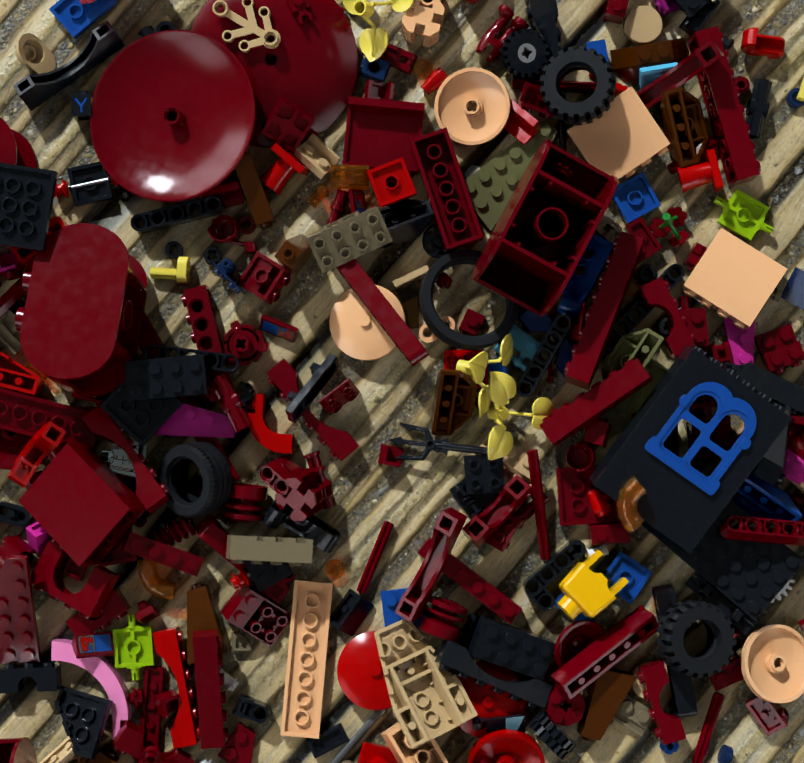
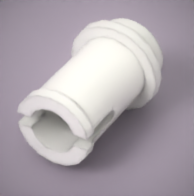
(602, 548)
(230, 682)

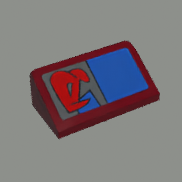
(357, 200)
(278, 328)
(93, 644)

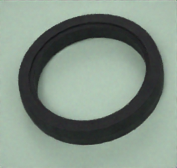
(435, 323)

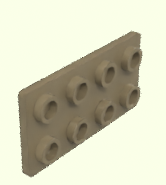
(349, 238)

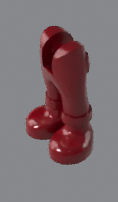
(491, 34)

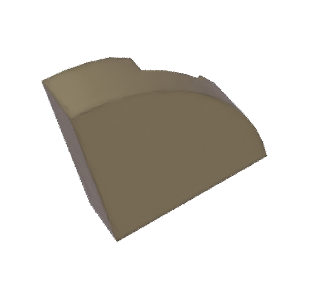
(240, 643)

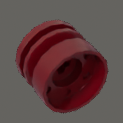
(246, 502)
(442, 620)

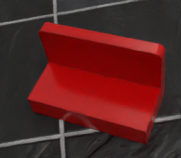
(521, 124)

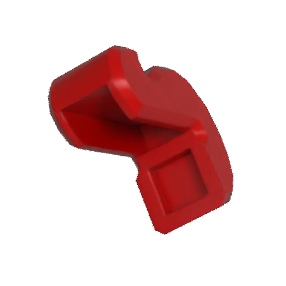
(762, 45)

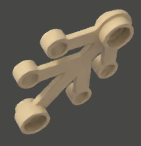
(250, 26)

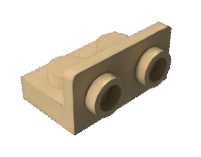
(317, 156)

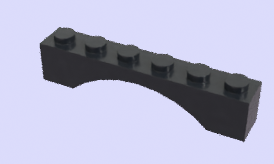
(40, 87)
(458, 659)

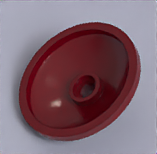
(575, 639)

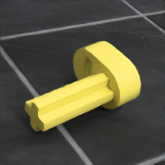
(181, 274)

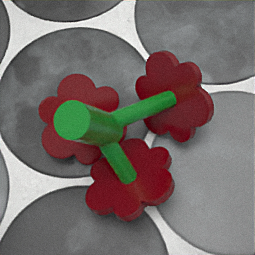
(672, 219)

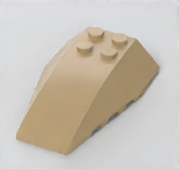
(421, 694)

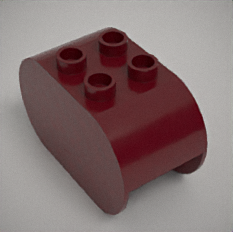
(544, 230)
(83, 309)

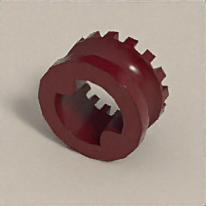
(242, 221)

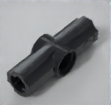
(758, 107)

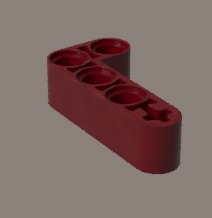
(215, 536)

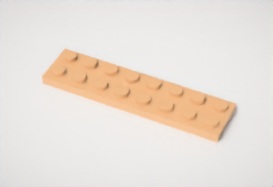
(306, 659)

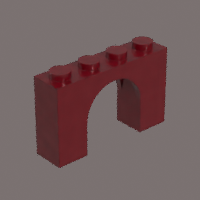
(48, 577)

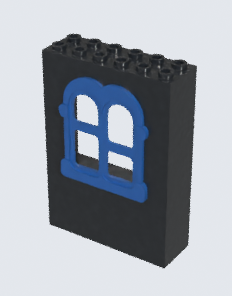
(679, 497)

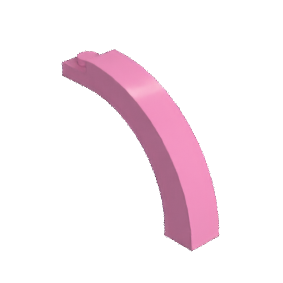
(105, 673)

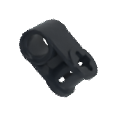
(250, 708)

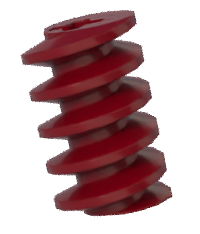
(175, 532)

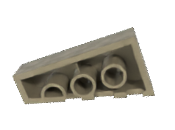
(269, 549)

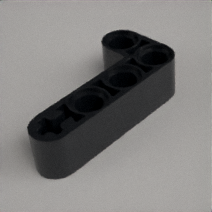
(313, 528)
(543, 583)

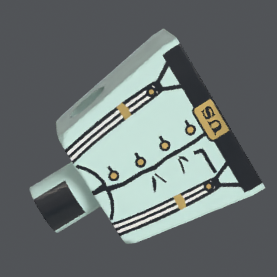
(119, 459)

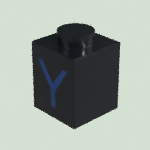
(81, 105)

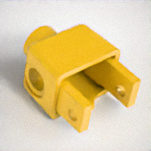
(587, 591)

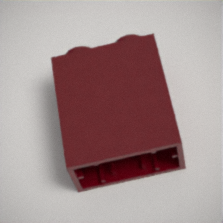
(81, 503)

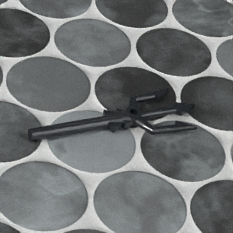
(434, 445)

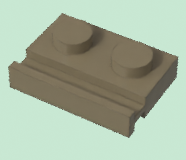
(8, 332)
(633, 715)

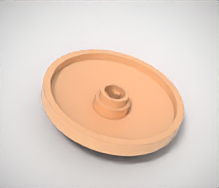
(472, 106)
(357, 330)
(774, 663)

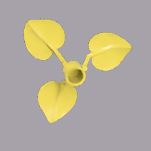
(373, 41)
(476, 369)
(501, 390)

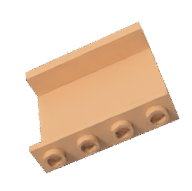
(621, 137)
(733, 279)

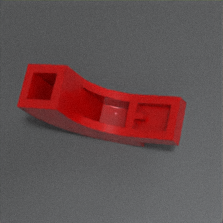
(263, 434)
(31, 456)

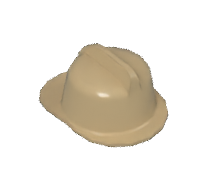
(34, 53)

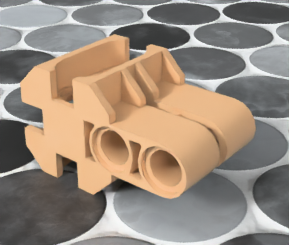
(423, 20)

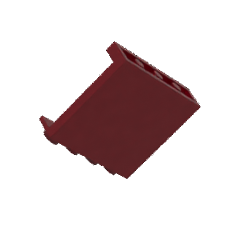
(381, 132)

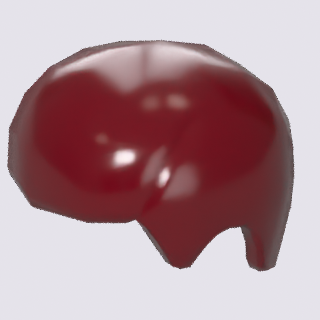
(223, 229)
(580, 456)

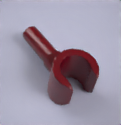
(250, 246)

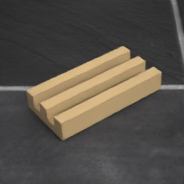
(409, 278)

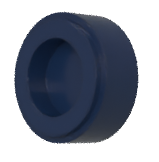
(791, 99)
(725, 754)

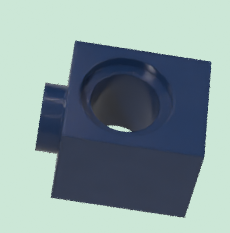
(380, 75)

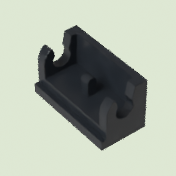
(694, 24)

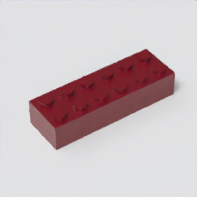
(446, 189)

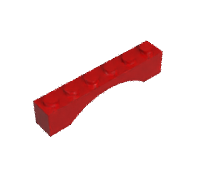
(169, 646)

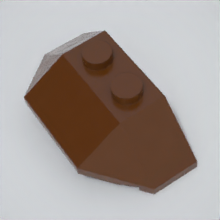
(629, 59)
(683, 125)
(452, 401)

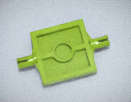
(743, 215)
(133, 646)

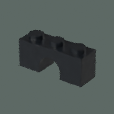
(46, 675)

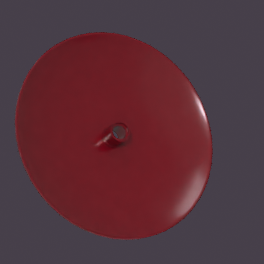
(313, 62)
(135, 109)

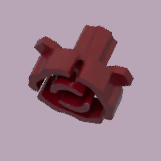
(252, 345)

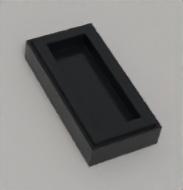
(328, 740)

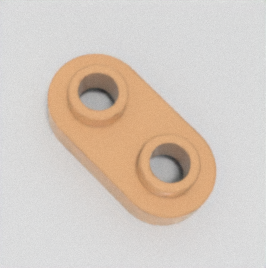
(432, 338)

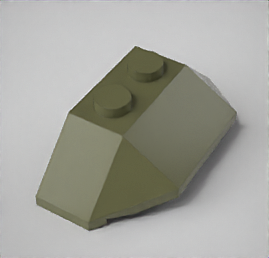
(639, 344)

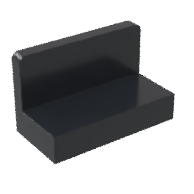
(350, 612)

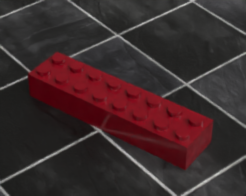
(726, 113)
(605, 309)

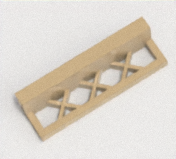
(64, 753)

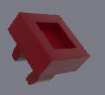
(147, 612)

